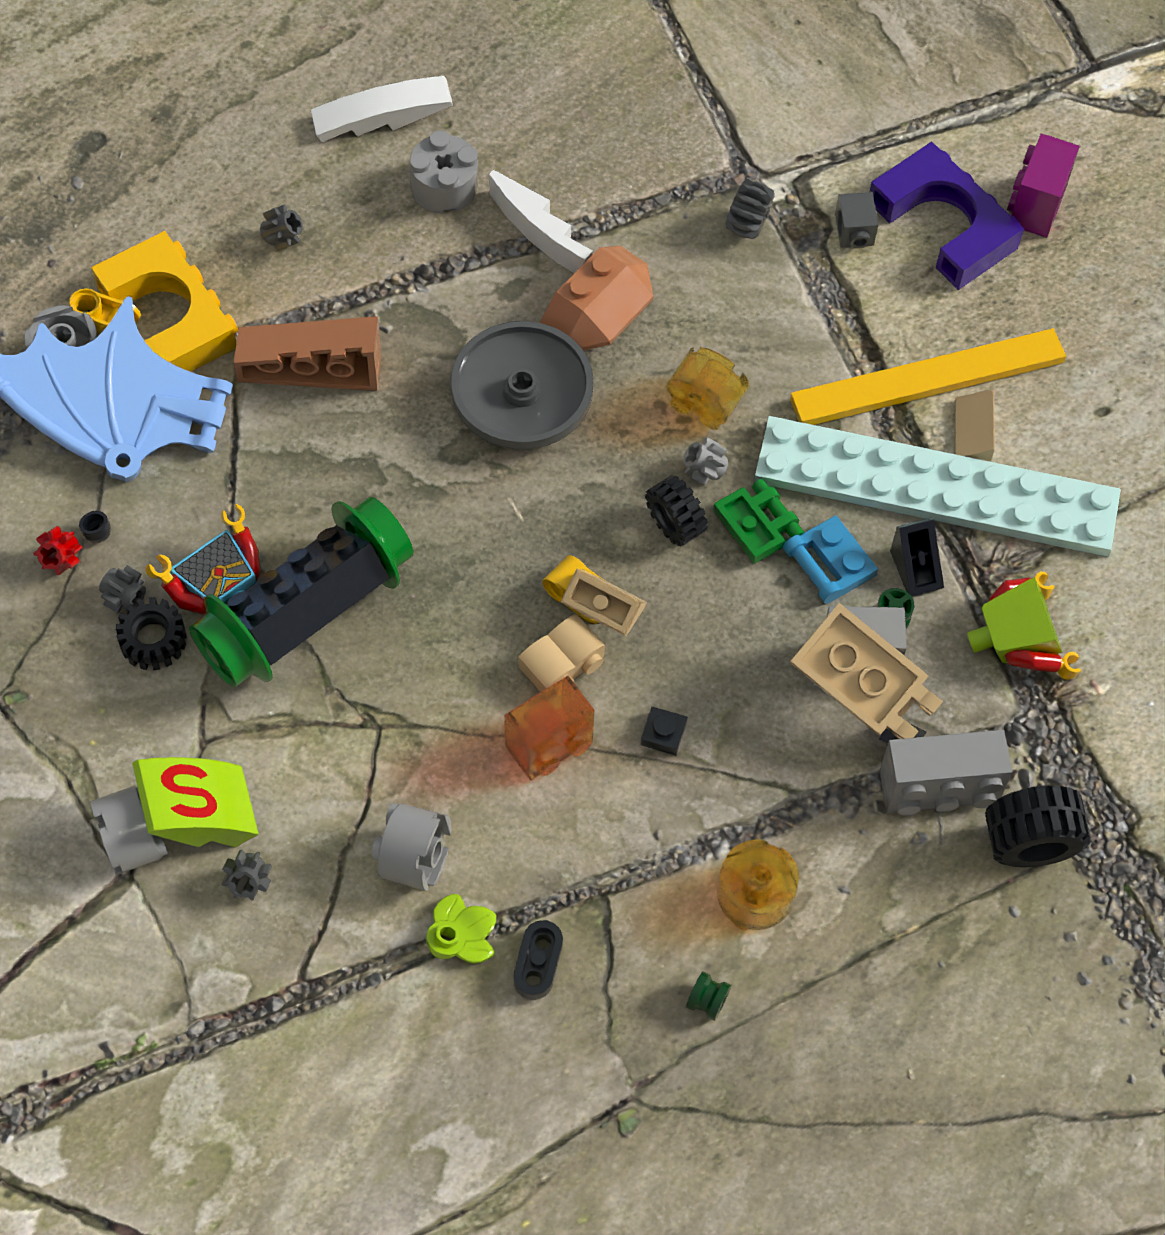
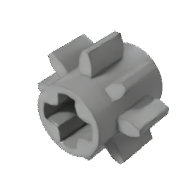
(705, 461)

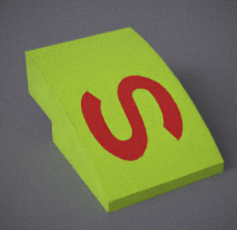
(195, 800)

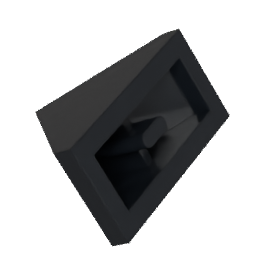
(917, 557)

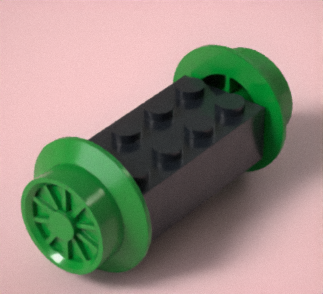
(302, 592)

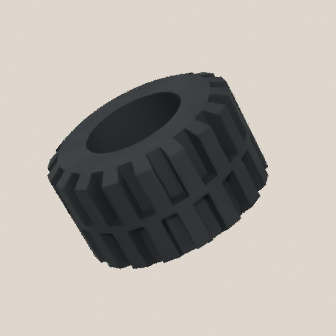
(1037, 826)

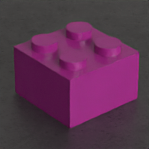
(1042, 183)

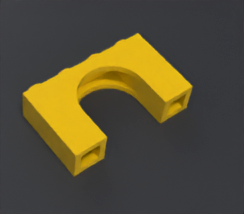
(161, 267)

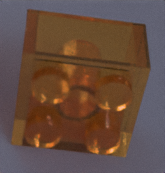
(549, 728)

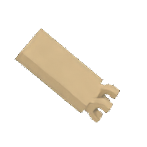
(865, 673)

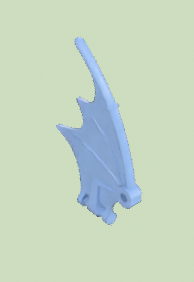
(111, 396)

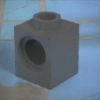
(856, 220)

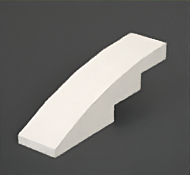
(388, 104)
(532, 217)

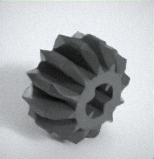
(750, 209)

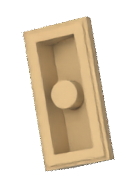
(975, 425)
(603, 601)

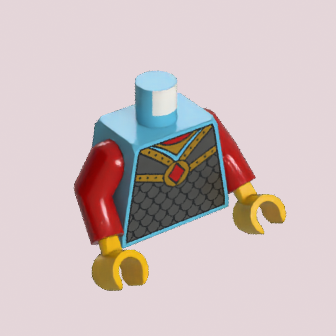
(218, 568)

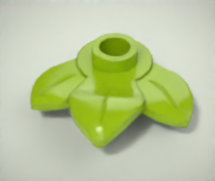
(465, 927)

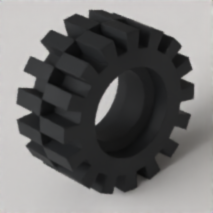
(676, 510)
(146, 615)

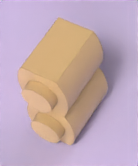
(563, 652)

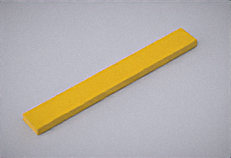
(927, 377)

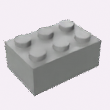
(945, 771)

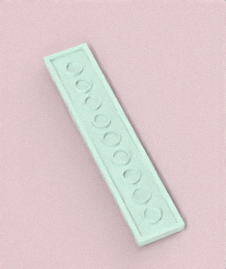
(939, 486)

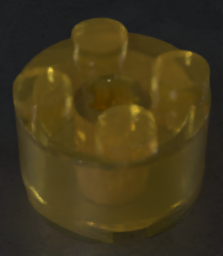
(706, 387)
(755, 905)

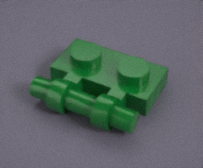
(749, 524)

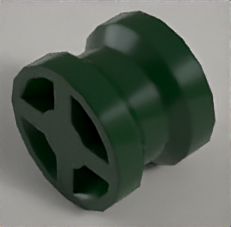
(900, 599)
(708, 996)

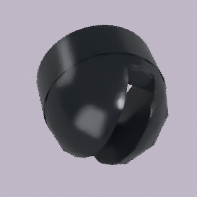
(95, 526)

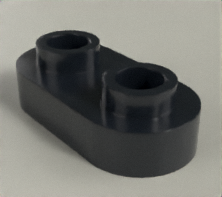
(537, 961)

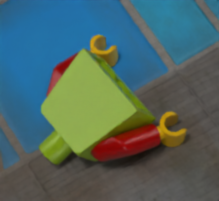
(1023, 628)

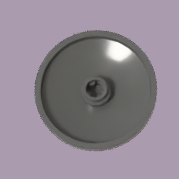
(522, 385)

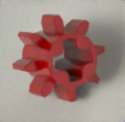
(57, 550)

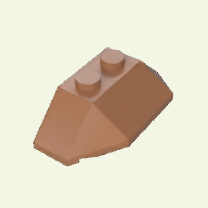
(601, 298)

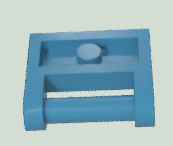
(838, 552)

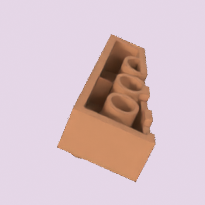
(311, 354)

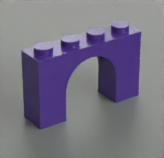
(935, 177)

